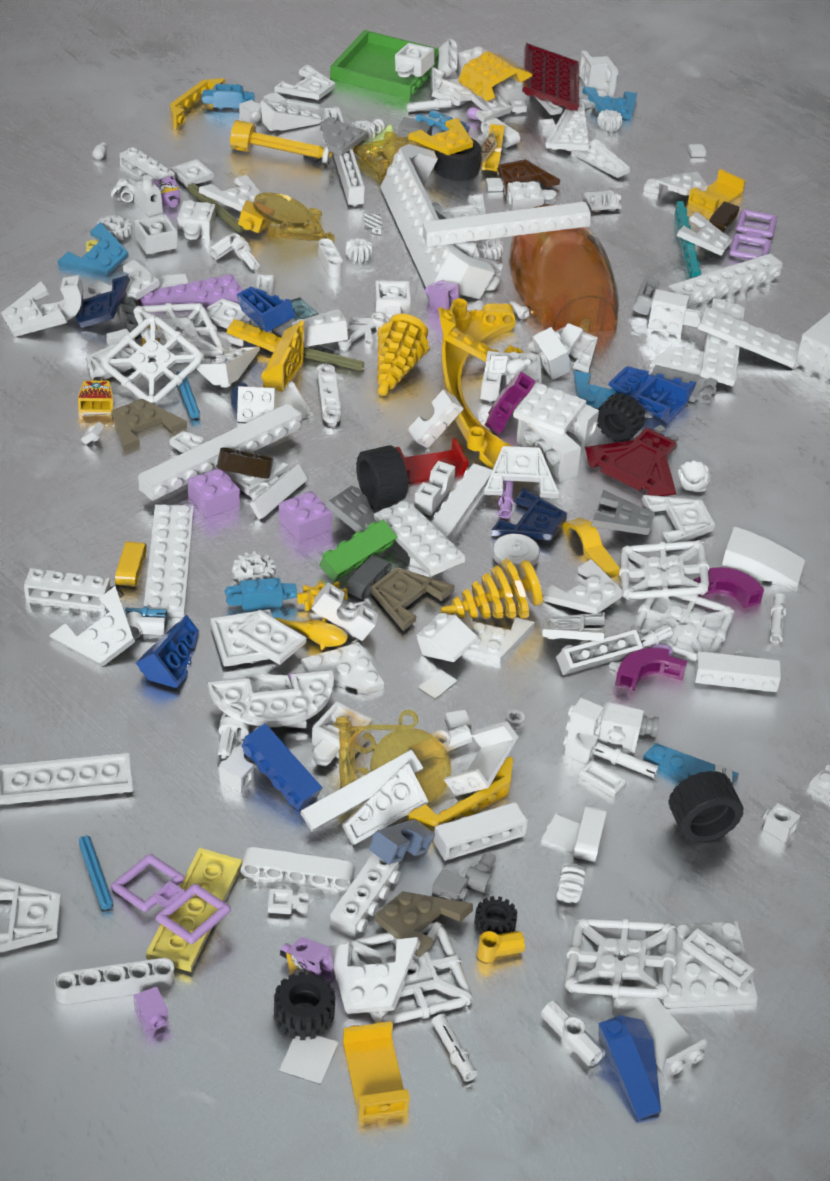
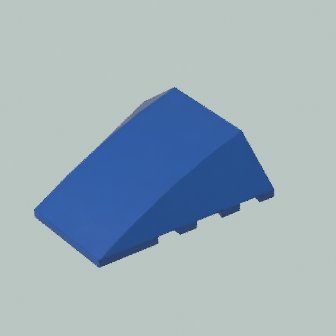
(657, 395)

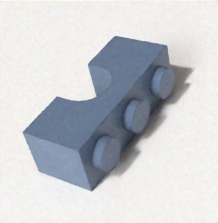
(394, 841)

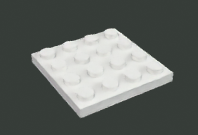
(695, 982)

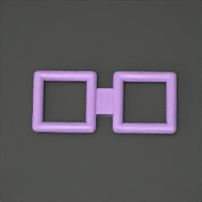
(752, 234)
(171, 898)

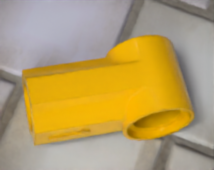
(495, 945)

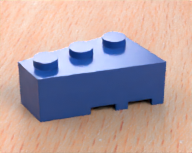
(265, 309)

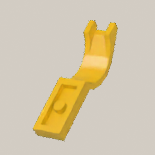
(494, 158)
(592, 545)

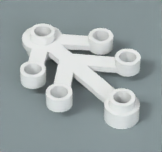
(376, 320)

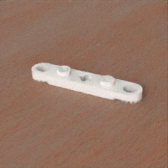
(329, 401)

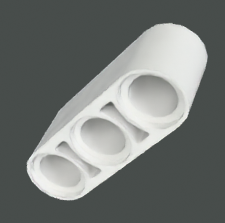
(448, 57)
(510, 137)
(330, 258)
(590, 833)

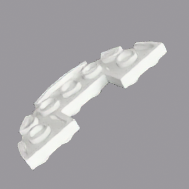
(275, 708)

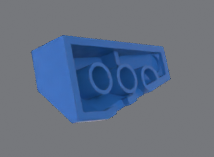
(169, 656)
(634, 1062)

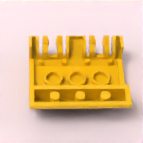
(488, 70)

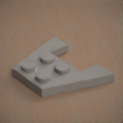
(627, 517)

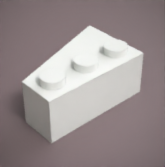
(324, 328)

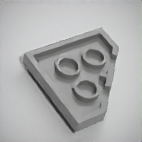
(340, 135)
(352, 508)

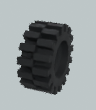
(499, 908)

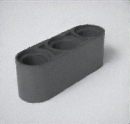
(126, 314)
(367, 575)

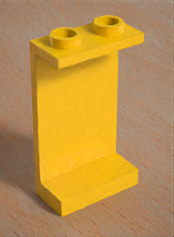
(726, 189)
(374, 1070)

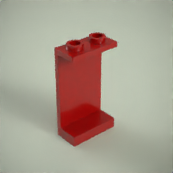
(420, 466)

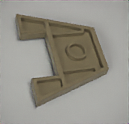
(141, 416)
(403, 587)
(412, 912)

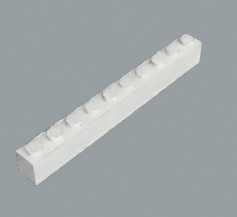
(347, 167)
(506, 224)
(203, 458)

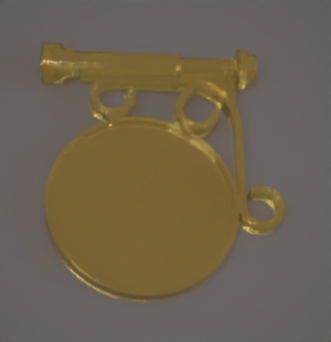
(389, 148)
(290, 215)
(405, 738)

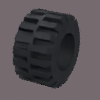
(620, 417)
(304, 989)

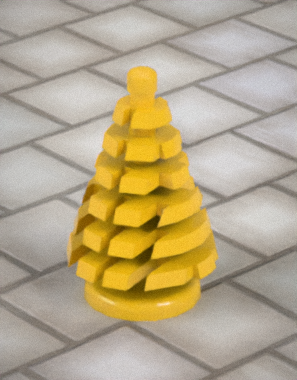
(400, 348)
(500, 593)

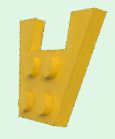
(446, 142)

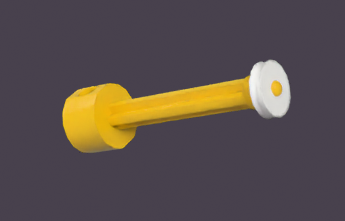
(244, 136)

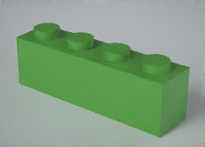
(355, 552)

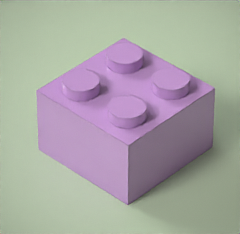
(213, 493)
(305, 516)

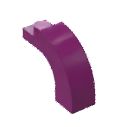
(507, 401)
(734, 583)
(648, 662)

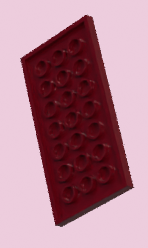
(553, 77)

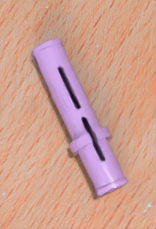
(506, 500)

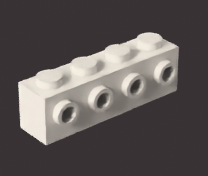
(140, 165)
(65, 588)
(597, 653)
(737, 671)
(480, 831)
(364, 896)

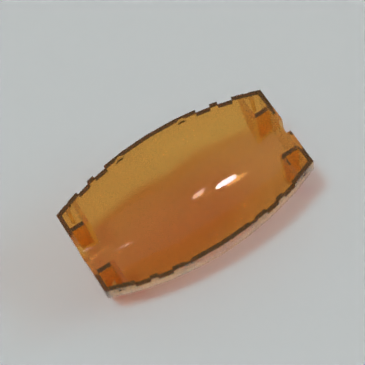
(565, 278)

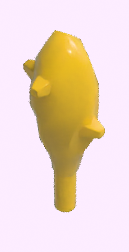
(318, 631)

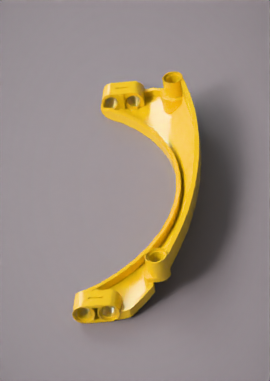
(482, 328)

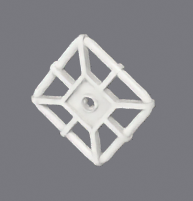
(184, 325)
(152, 349)
(673, 568)
(692, 621)
(633, 954)
(422, 979)

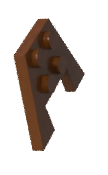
(525, 171)

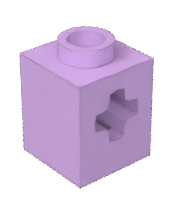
(151, 1009)

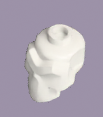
(124, 190)

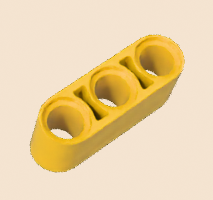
(130, 564)

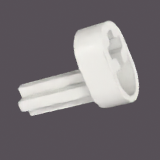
(244, 253)
(229, 730)

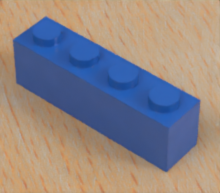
(281, 767)

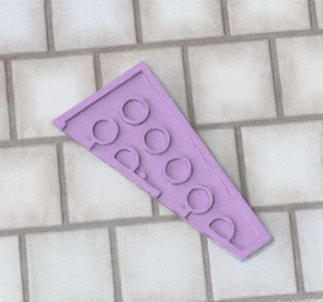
(203, 292)

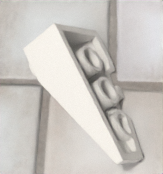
(283, 118)
(227, 367)

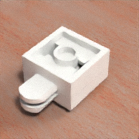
(414, 60)
(528, 195)
(196, 219)
(392, 298)
(671, 313)
(584, 427)
(620, 727)
(326, 736)

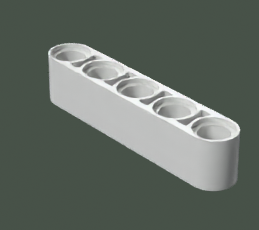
(297, 869)
(113, 981)

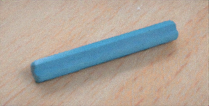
(189, 398)
(95, 872)

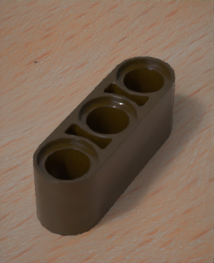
(724, 216)
(245, 462)

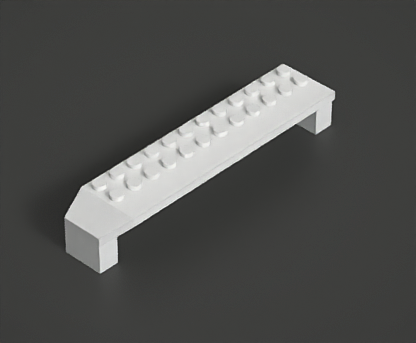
(411, 208)

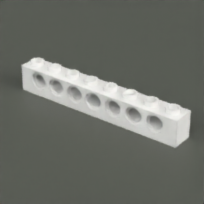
(728, 279)

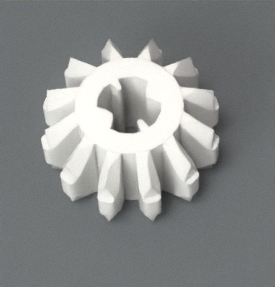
(609, 120)
(367, 127)
(358, 250)
(570, 883)

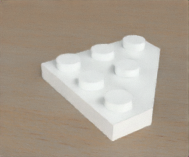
(349, 666)

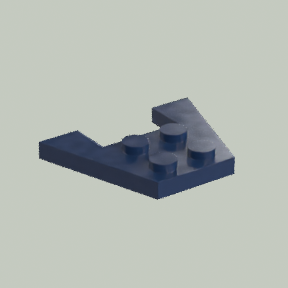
(102, 306)
(539, 521)

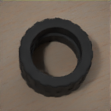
(459, 165)
(382, 475)
(705, 806)

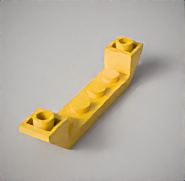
(190, 98)
(463, 341)
(470, 806)

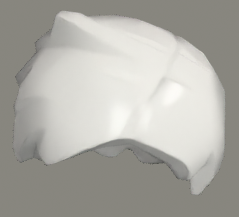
(694, 476)

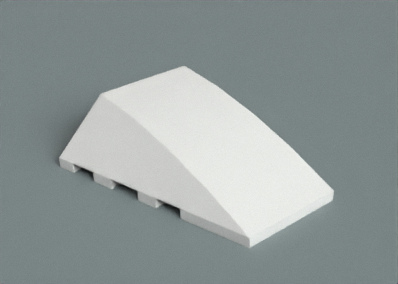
(762, 559)

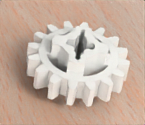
(117, 226)
(253, 567)

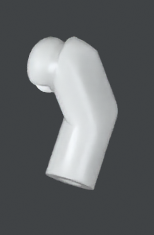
(494, 282)

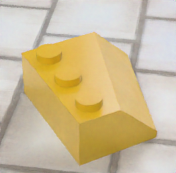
(286, 358)

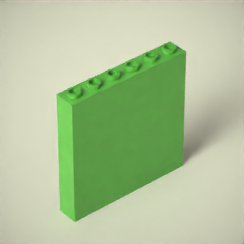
(371, 65)

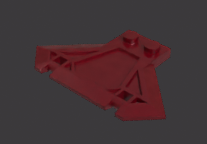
(637, 462)

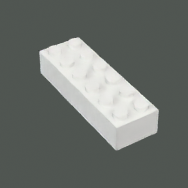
(507, 89)

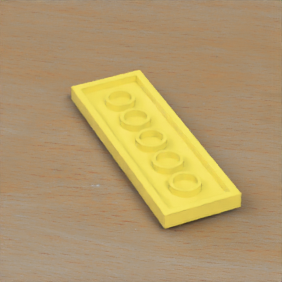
(216, 875)

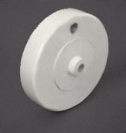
(516, 548)

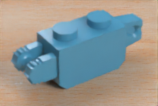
(226, 96)
(260, 594)

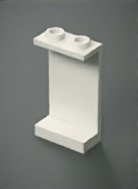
(495, 746)
(672, 1044)

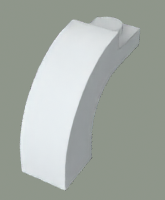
(73, 292)

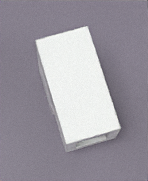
(116, 337)

